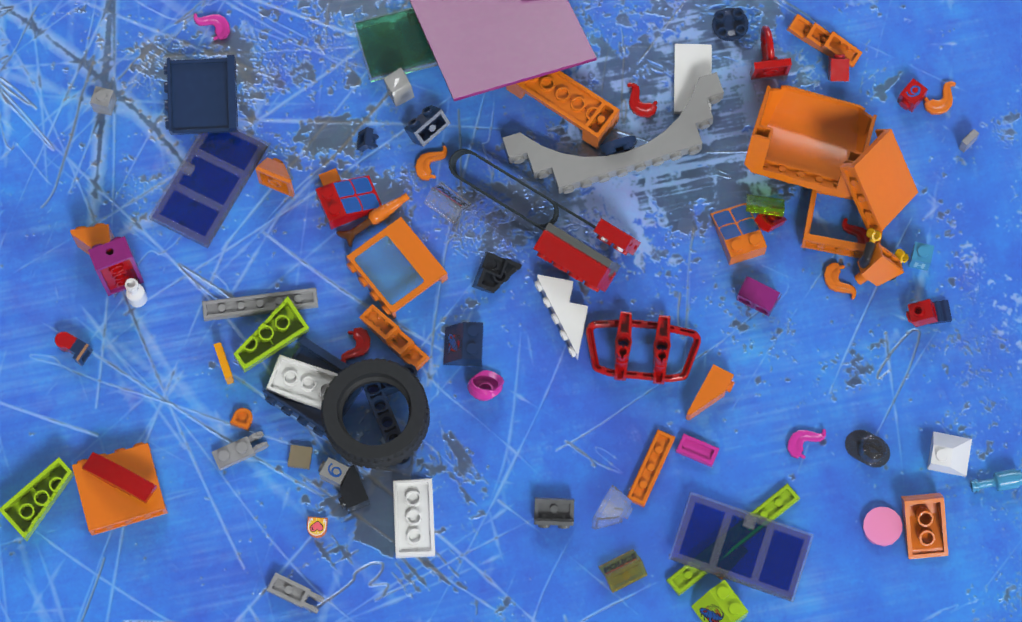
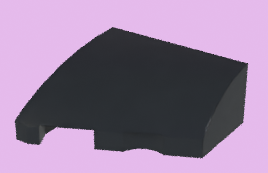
(494, 272)

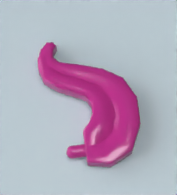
(222, 27)
(797, 439)

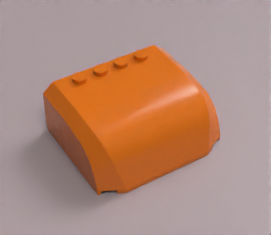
(807, 138)

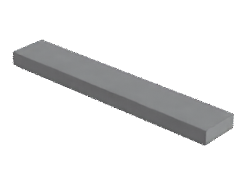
(257, 304)

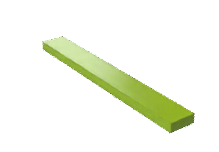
(770, 509)

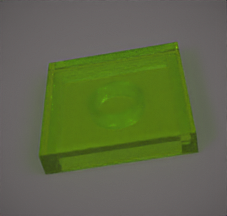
(765, 205)

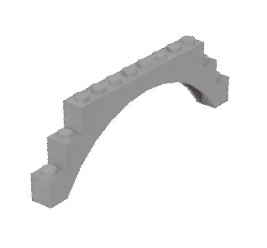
(579, 171)

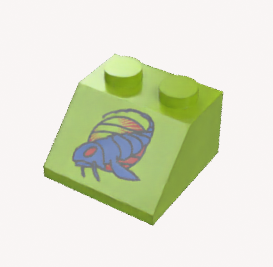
(720, 605)

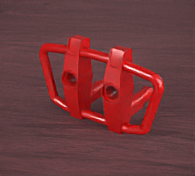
(660, 357)

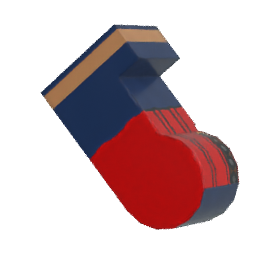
(69, 343)

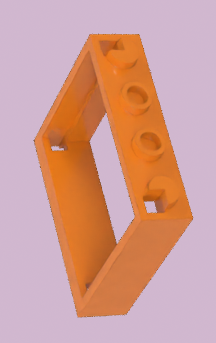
(828, 244)

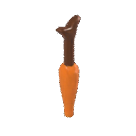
(374, 218)

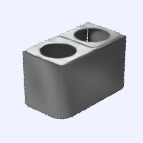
(398, 87)

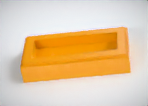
(224, 363)

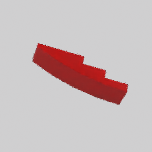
(119, 477)

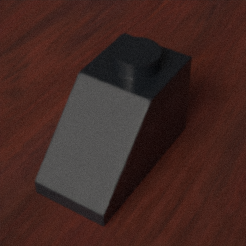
(352, 492)

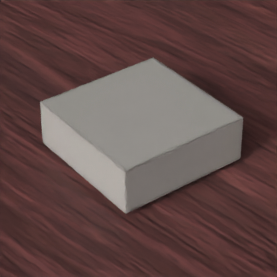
(968, 140)

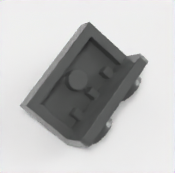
(554, 512)

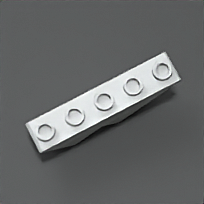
(567, 315)

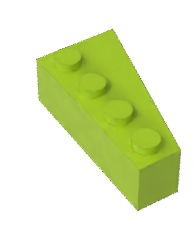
(274, 334)
(35, 500)

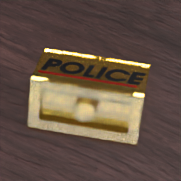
(623, 570)

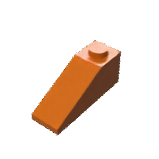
(713, 389)

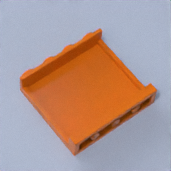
(880, 181)
(109, 506)

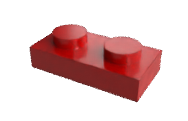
(769, 222)

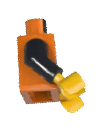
(878, 263)

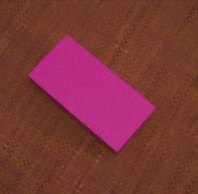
(697, 450)

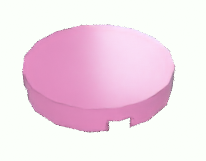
(882, 526)

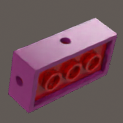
(115, 264)

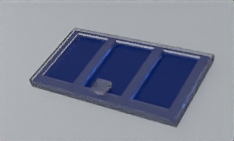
(208, 184)
(741, 546)

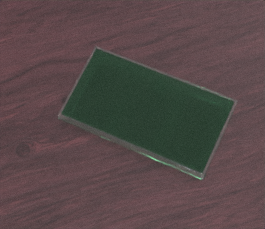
(393, 43)

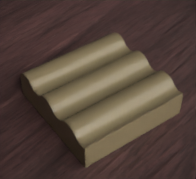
(300, 457)

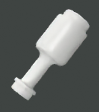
(135, 293)

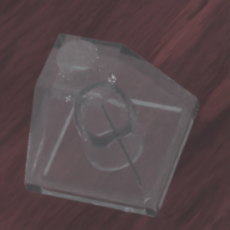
(612, 509)

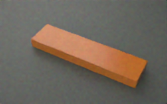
(650, 468)

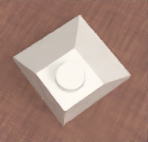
(949, 454)

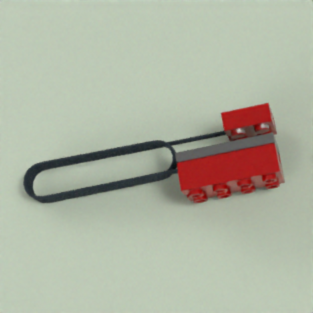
(562, 248)

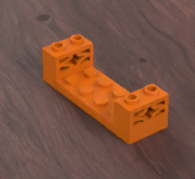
(573, 103)

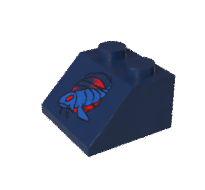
(464, 344)

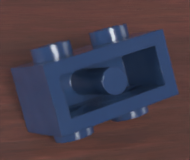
(427, 125)

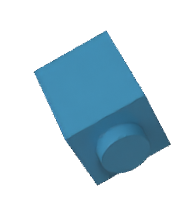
(921, 256)

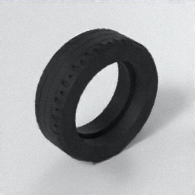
(375, 372)

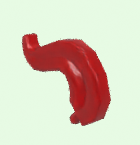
(637, 107)
(858, 232)
(362, 344)

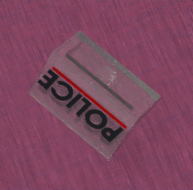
(446, 202)

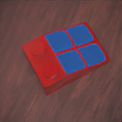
(347, 200)

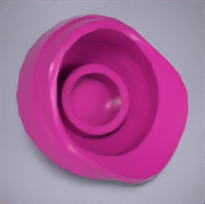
(485, 385)

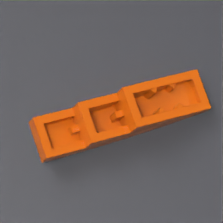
(823, 40)
(393, 337)

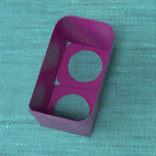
(758, 296)

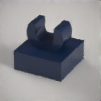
(365, 139)

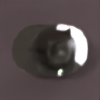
(867, 448)

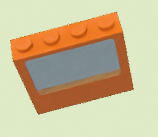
(395, 267)

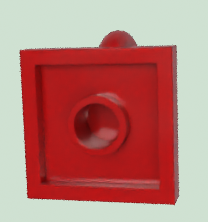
(770, 65)

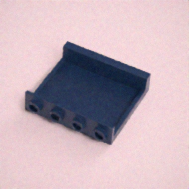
(201, 96)
(307, 415)

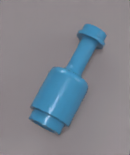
(1001, 480)

